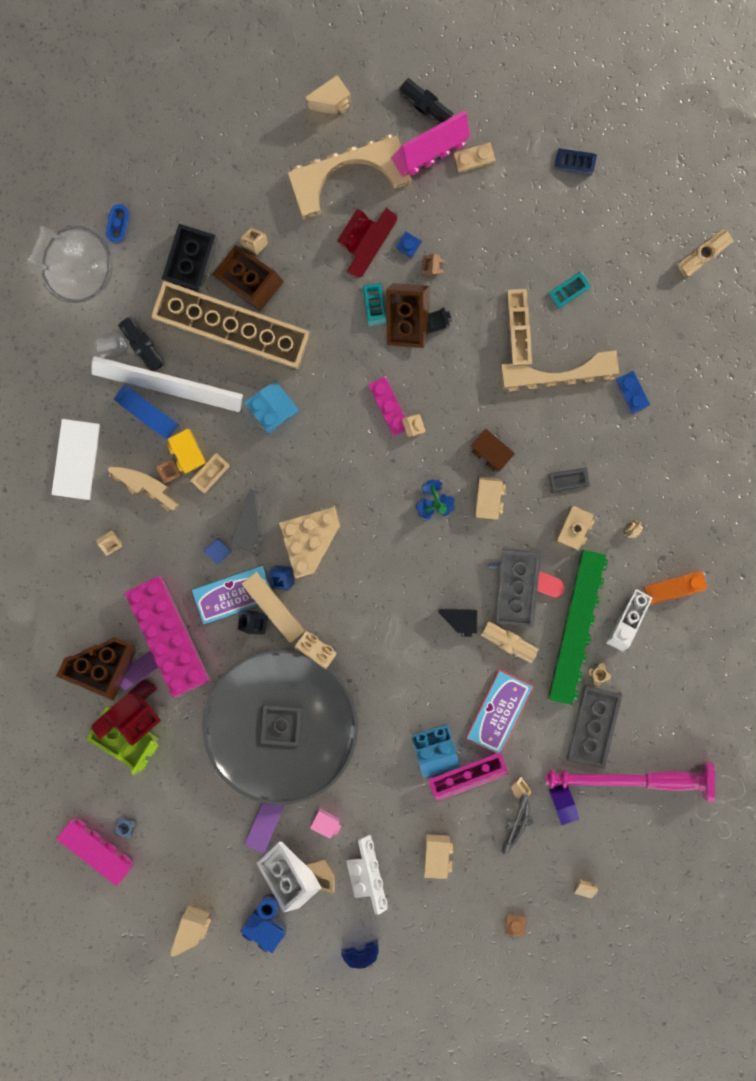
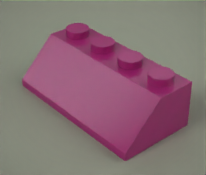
(432, 144)

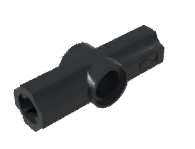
(425, 101)
(141, 344)

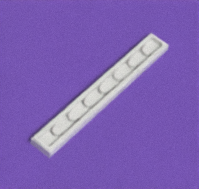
(167, 384)

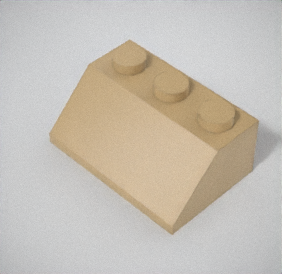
(192, 928)

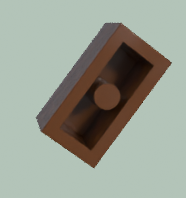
(491, 450)

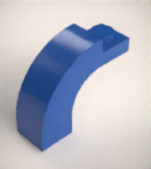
(146, 412)

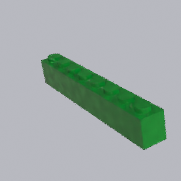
(577, 627)

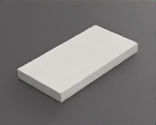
(76, 459)

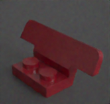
(364, 238)
(129, 715)

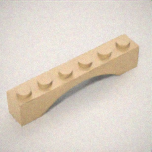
(600, 365)

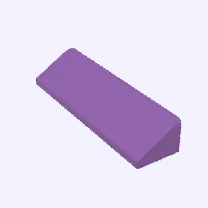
(139, 669)
(263, 826)

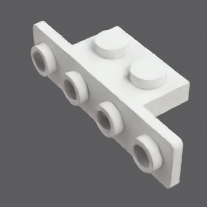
(366, 876)

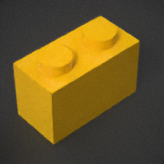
(186, 451)

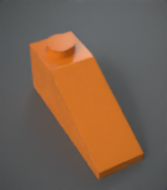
(676, 587)

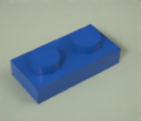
(632, 392)

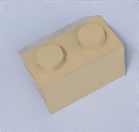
(330, 97)

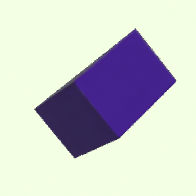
(564, 804)

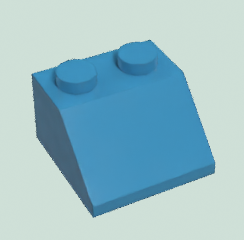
(272, 407)

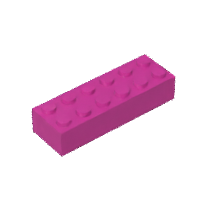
(167, 637)

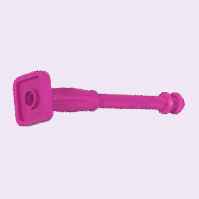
(670, 780)

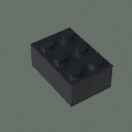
(189, 258)

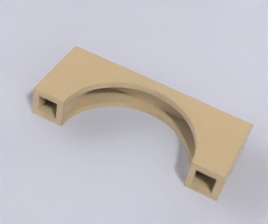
(308, 180)

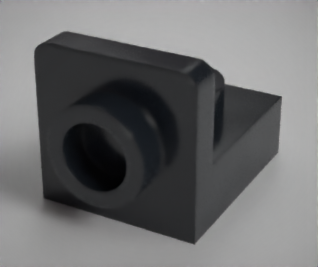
(438, 321)

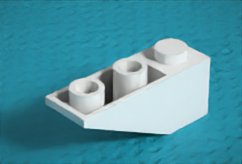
(629, 621)

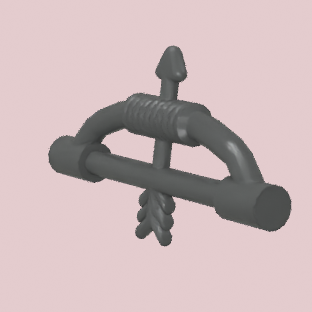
(521, 825)

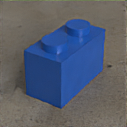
(262, 931)

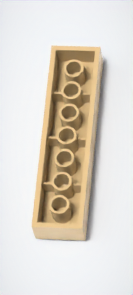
(231, 325)

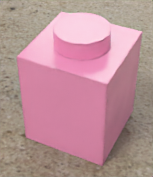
(325, 823)

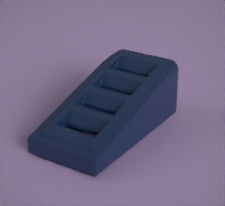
(577, 154)

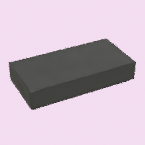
(569, 479)

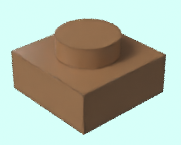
(168, 471)
(515, 925)

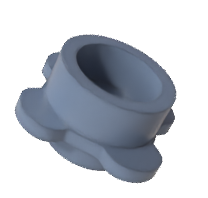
(124, 832)

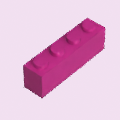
(468, 777)
(95, 851)

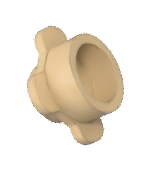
(633, 529)
(605, 676)

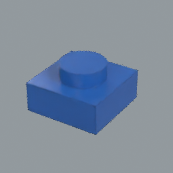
(408, 244)

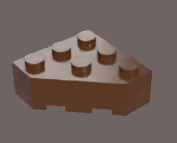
(99, 667)

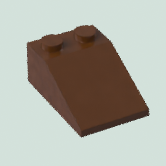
(248, 277)
(407, 314)

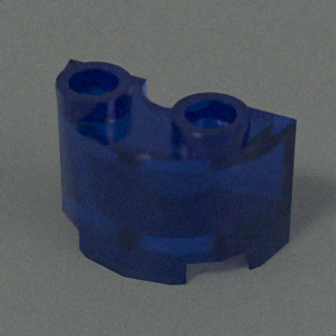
(361, 958)

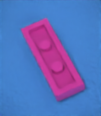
(388, 405)

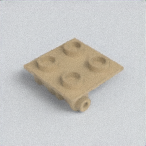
(315, 649)

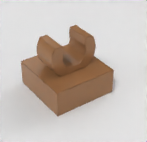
(431, 265)

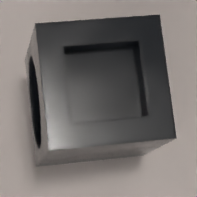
(252, 622)

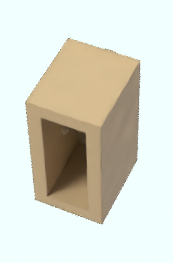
(489, 497)
(575, 527)
(437, 856)

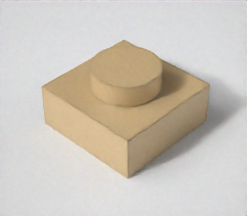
(413, 425)
(109, 543)
(520, 787)

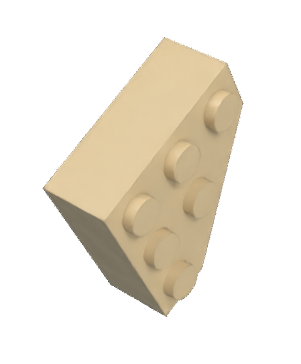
(309, 539)

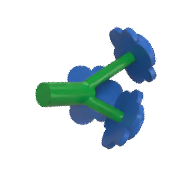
(442, 504)

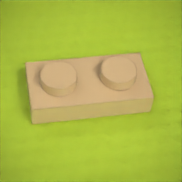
(474, 157)
(210, 473)

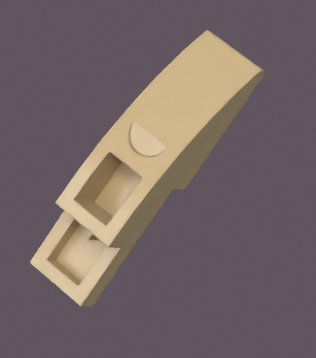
(138, 481)

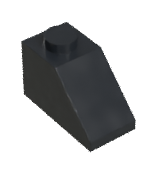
(461, 620)

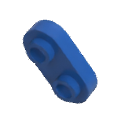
(117, 224)

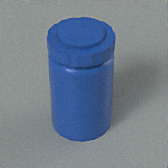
(268, 907)

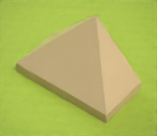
(323, 875)

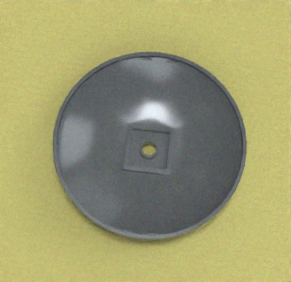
(274, 763)

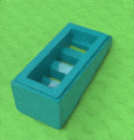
(584, 280)
(381, 313)

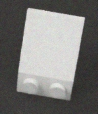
(288, 877)

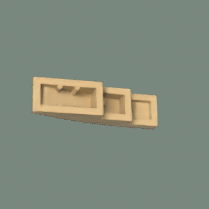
(519, 327)
(273, 607)

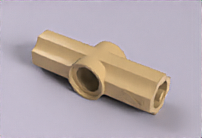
(713, 245)
(509, 642)

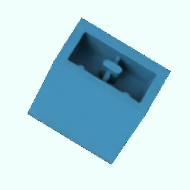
(435, 751)

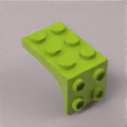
(118, 747)

